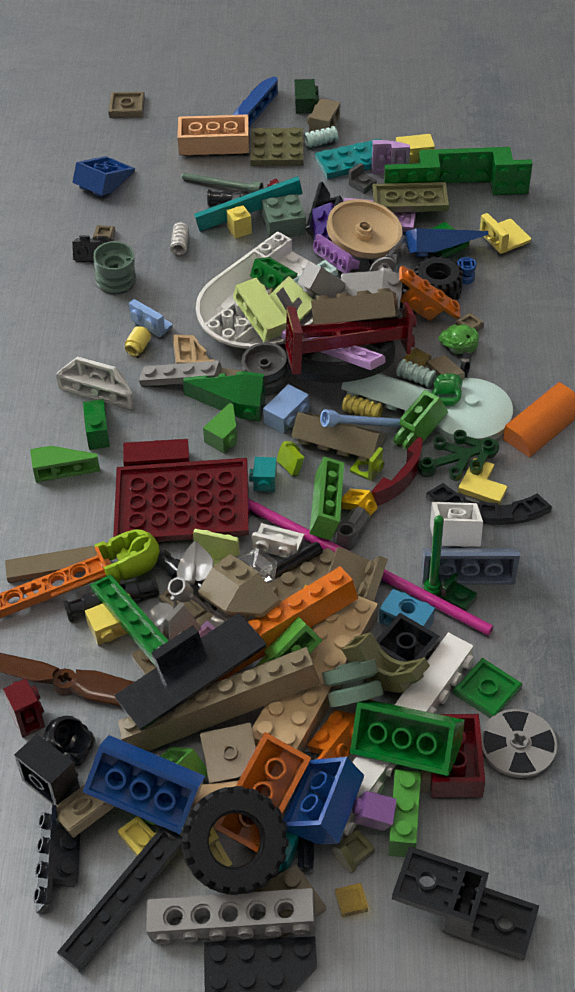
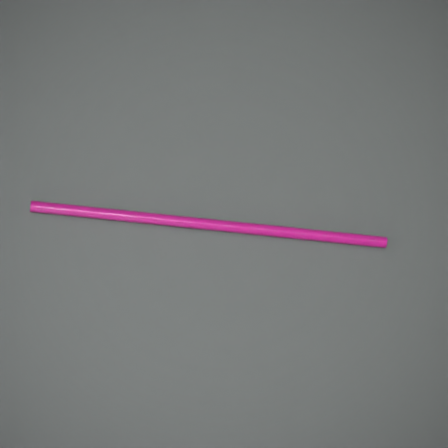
(388, 577)

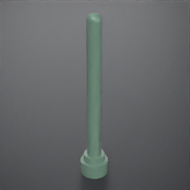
(222, 182)

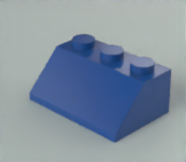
(323, 800)

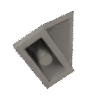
(178, 621)

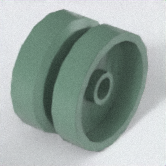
(351, 679)

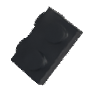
(84, 247)

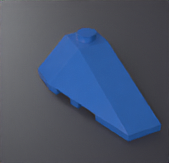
(427, 241)

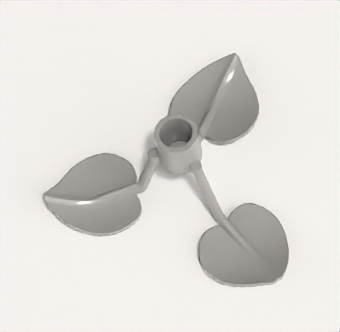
(192, 567)

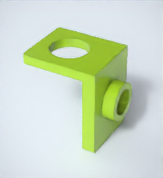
(375, 466)

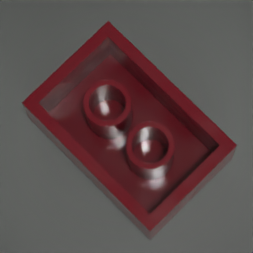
(468, 772)

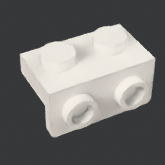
(277, 540)

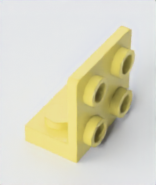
(503, 235)

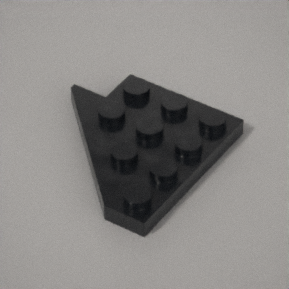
(259, 964)

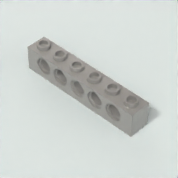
(163, 910)

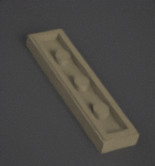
(44, 564)

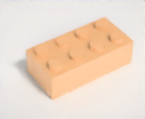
(213, 135)

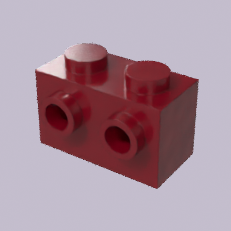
(24, 707)

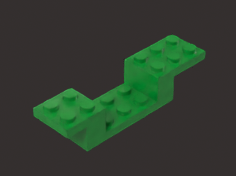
(466, 165)

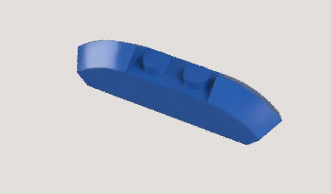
(258, 99)

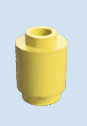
(137, 341)

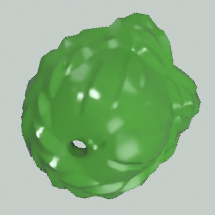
(456, 339)

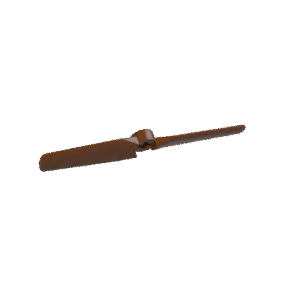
(85, 683)

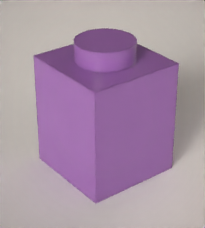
(374, 810)

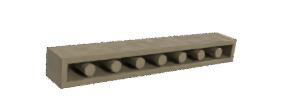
(227, 700)

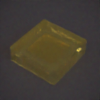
(418, 356)
(351, 900)

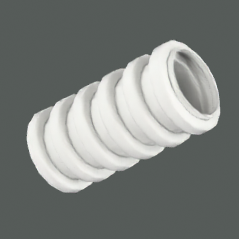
(179, 239)

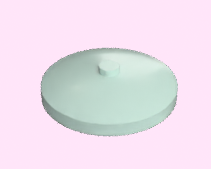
(480, 412)

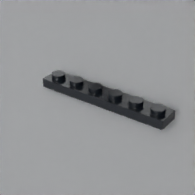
(120, 898)

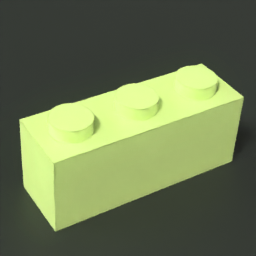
(260, 309)

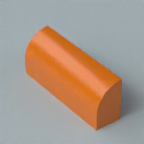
(541, 420)

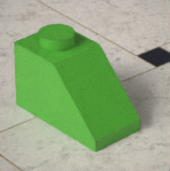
(221, 430)

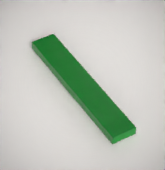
(129, 615)

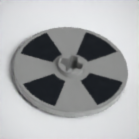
(512, 759)

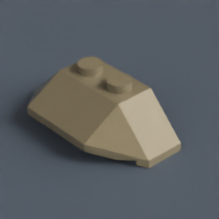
(238, 589)

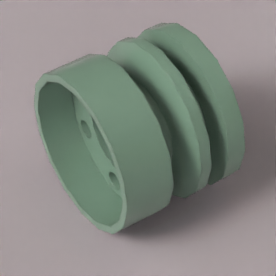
(114, 267)

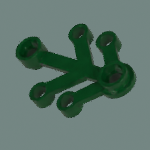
(484, 448)

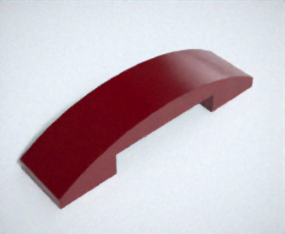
(389, 489)

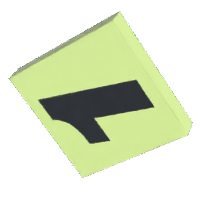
(291, 294)

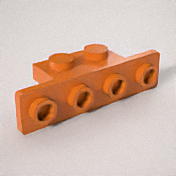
(426, 298)
(334, 736)

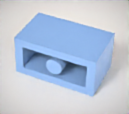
(283, 409)

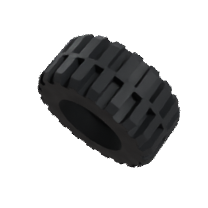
(270, 852)

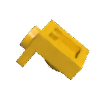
(359, 498)

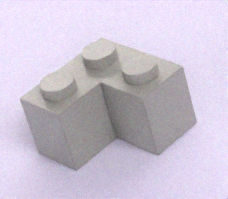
(319, 282)

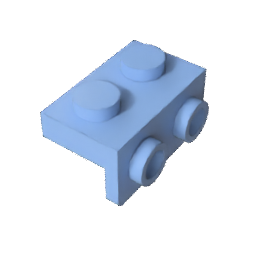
(148, 318)

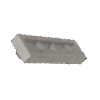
(176, 373)

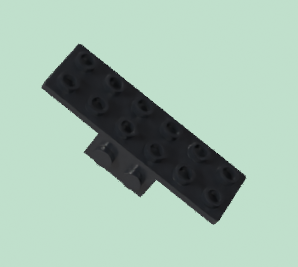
(188, 667)

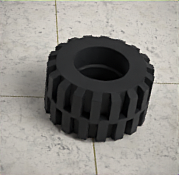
(442, 275)

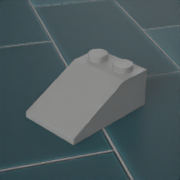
(372, 281)

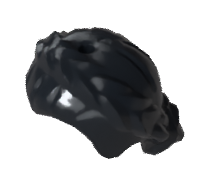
(70, 737)

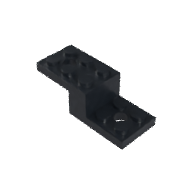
(465, 902)

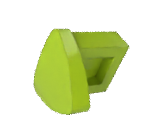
(290, 457)

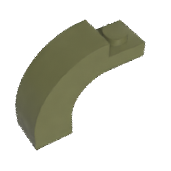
(393, 674)

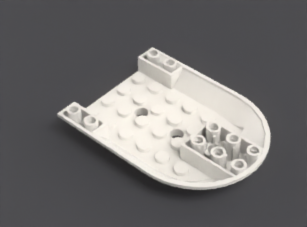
(220, 313)

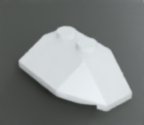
(96, 382)

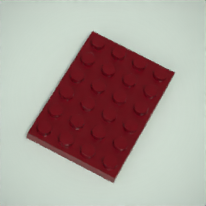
(182, 497)

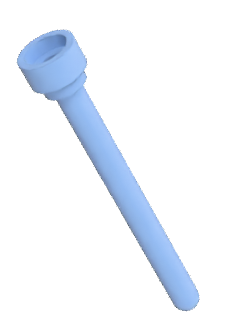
(330, 418)

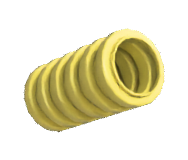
(361, 407)

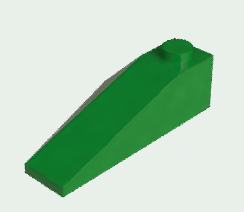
(242, 390)

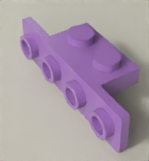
(334, 254)

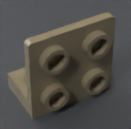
(364, 572)

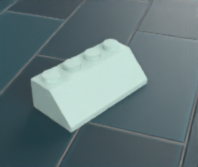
(385, 389)

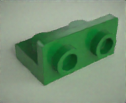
(270, 272)

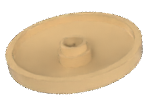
(363, 228)

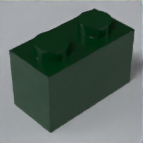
(305, 95)

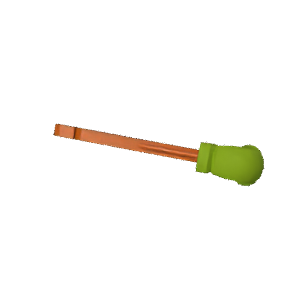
(136, 555)

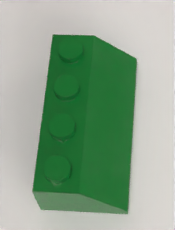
(406, 736)

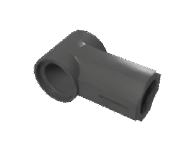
(351, 528)

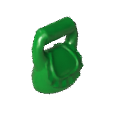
(448, 385)

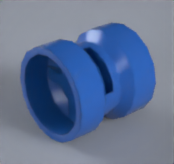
(468, 267)

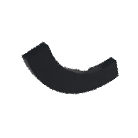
(495, 514)

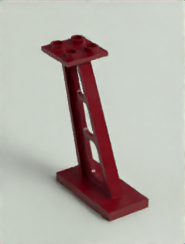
(345, 334)

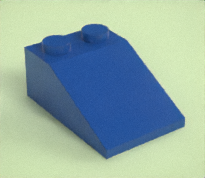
(101, 175)

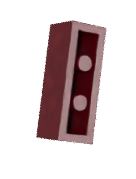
(156, 452)

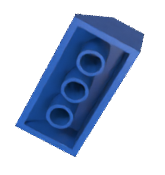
(143, 783)

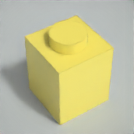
(239, 221)

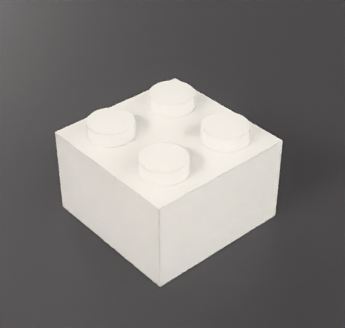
(461, 524)

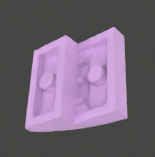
(388, 153)

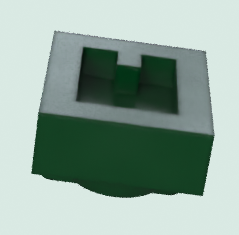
(457, 593)

